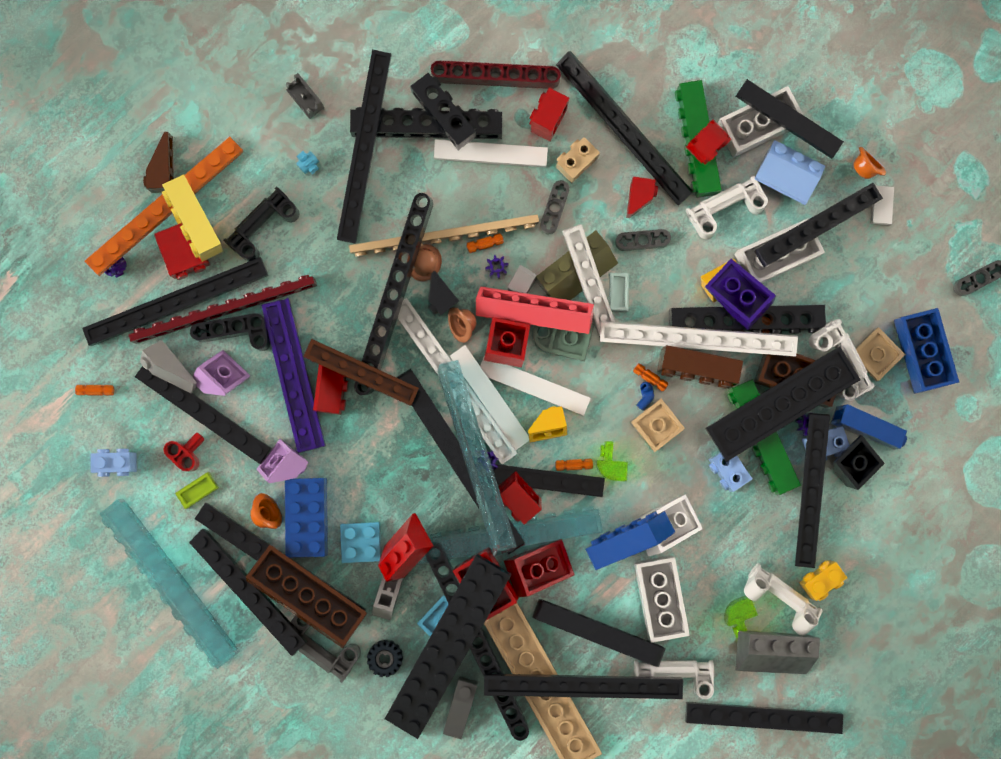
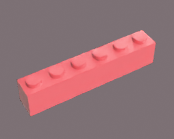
(534, 309)

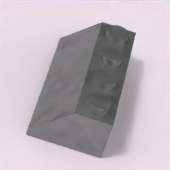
(776, 652)

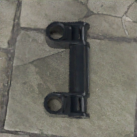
(276, 202)

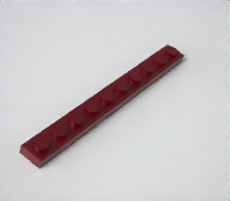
(214, 311)

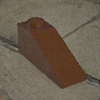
(160, 166)

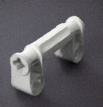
(702, 214)
(834, 335)
(762, 581)
(700, 672)

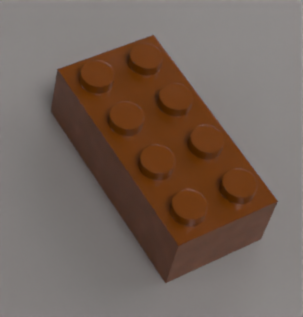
(699, 366)
(779, 367)

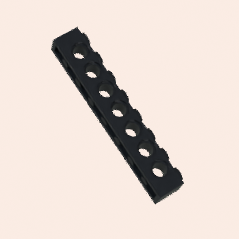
(417, 130)
(814, 314)

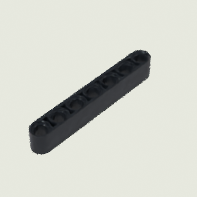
(599, 632)

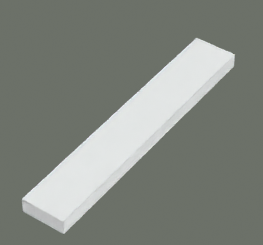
(492, 153)
(588, 275)
(536, 386)
(490, 398)

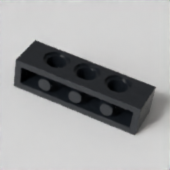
(429, 84)

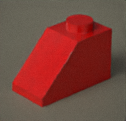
(640, 195)

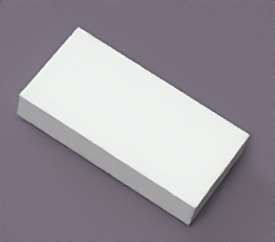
(883, 209)

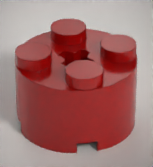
(707, 141)

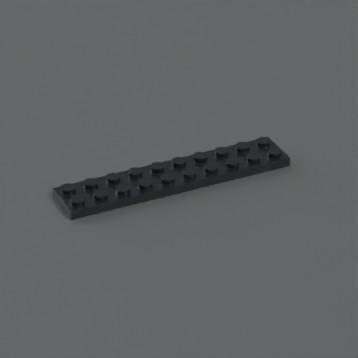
(448, 646)

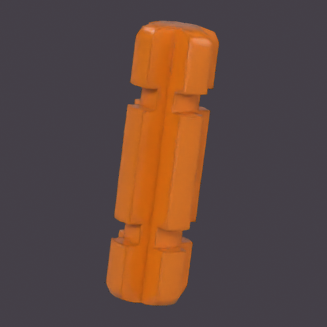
(484, 243)
(650, 377)
(107, 390)
(576, 464)

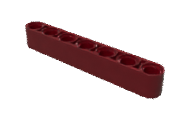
(504, 78)

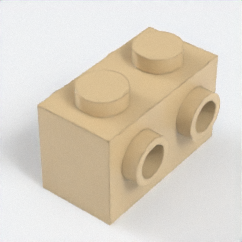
(577, 159)

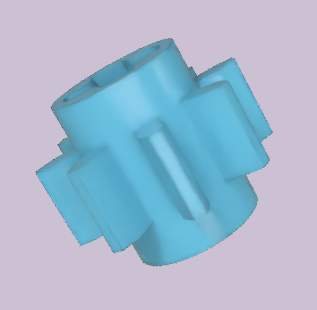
(307, 162)

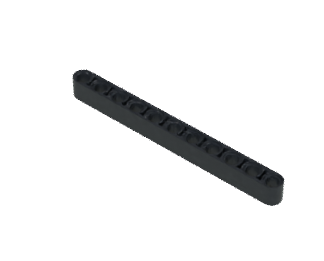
(393, 284)
(445, 439)
(479, 650)

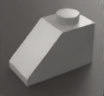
(522, 280)

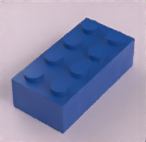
(926, 350)
(306, 517)
(630, 539)

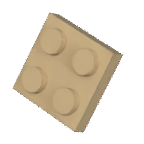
(879, 354)
(657, 425)

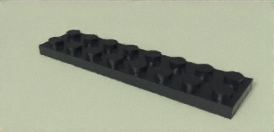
(782, 403)

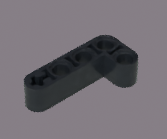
(229, 330)

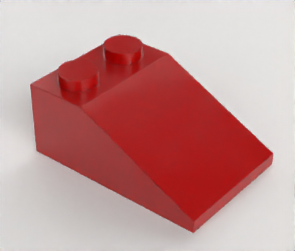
(539, 568)

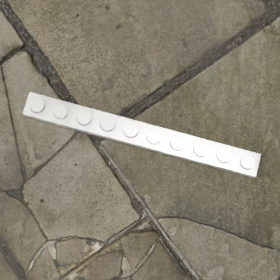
(699, 338)
(436, 355)

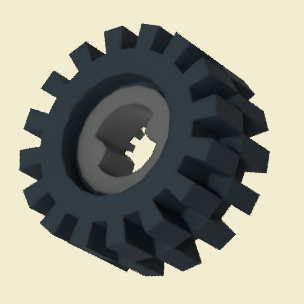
(385, 647)

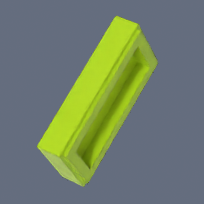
(197, 490)

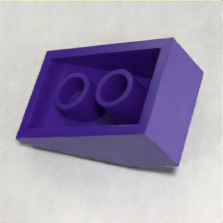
(740, 293)

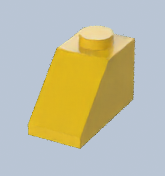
(548, 425)

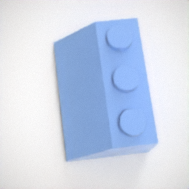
(789, 172)

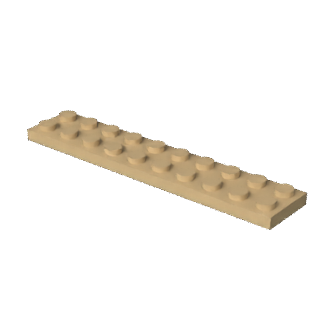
(555, 714)

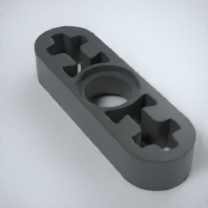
(554, 192)
(657, 243)
(988, 279)

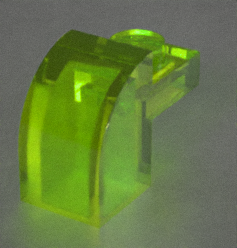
(611, 469)
(738, 612)

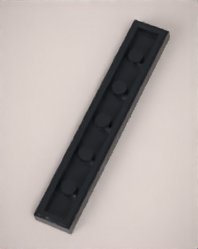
(789, 119)
(553, 480)

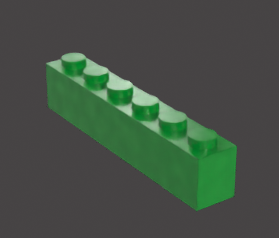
(695, 118)
(769, 450)

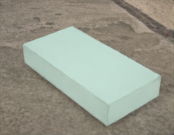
(619, 291)

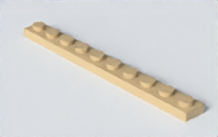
(453, 234)

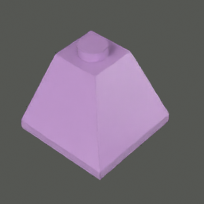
(219, 375)
(282, 463)

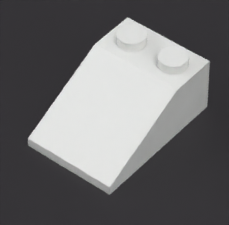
(682, 519)

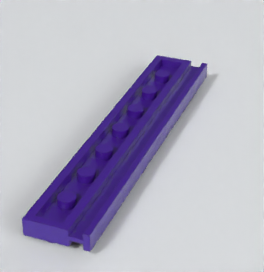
(293, 375)

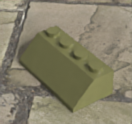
(561, 278)

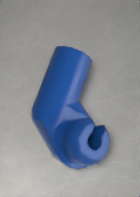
(647, 395)

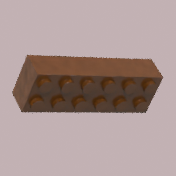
(306, 596)

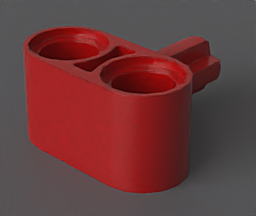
(184, 452)

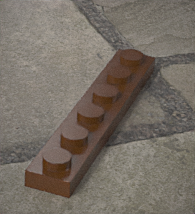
(360, 372)

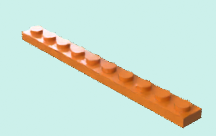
(159, 211)

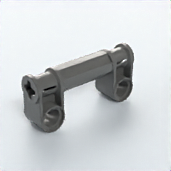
(338, 666)

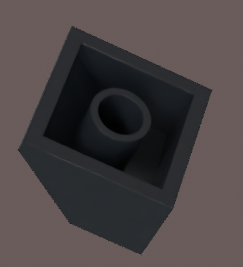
(440, 296)
(857, 464)

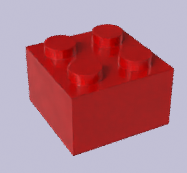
(549, 114)
(507, 342)
(520, 498)

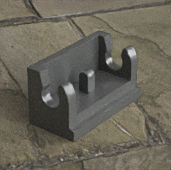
(304, 96)

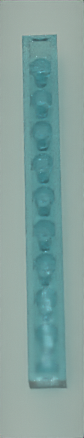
(476, 458)
(535, 531)
(169, 583)

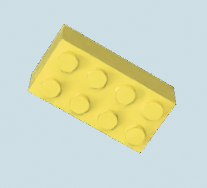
(193, 219)

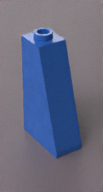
(869, 426)

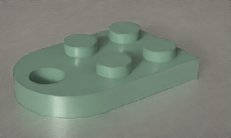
(564, 342)

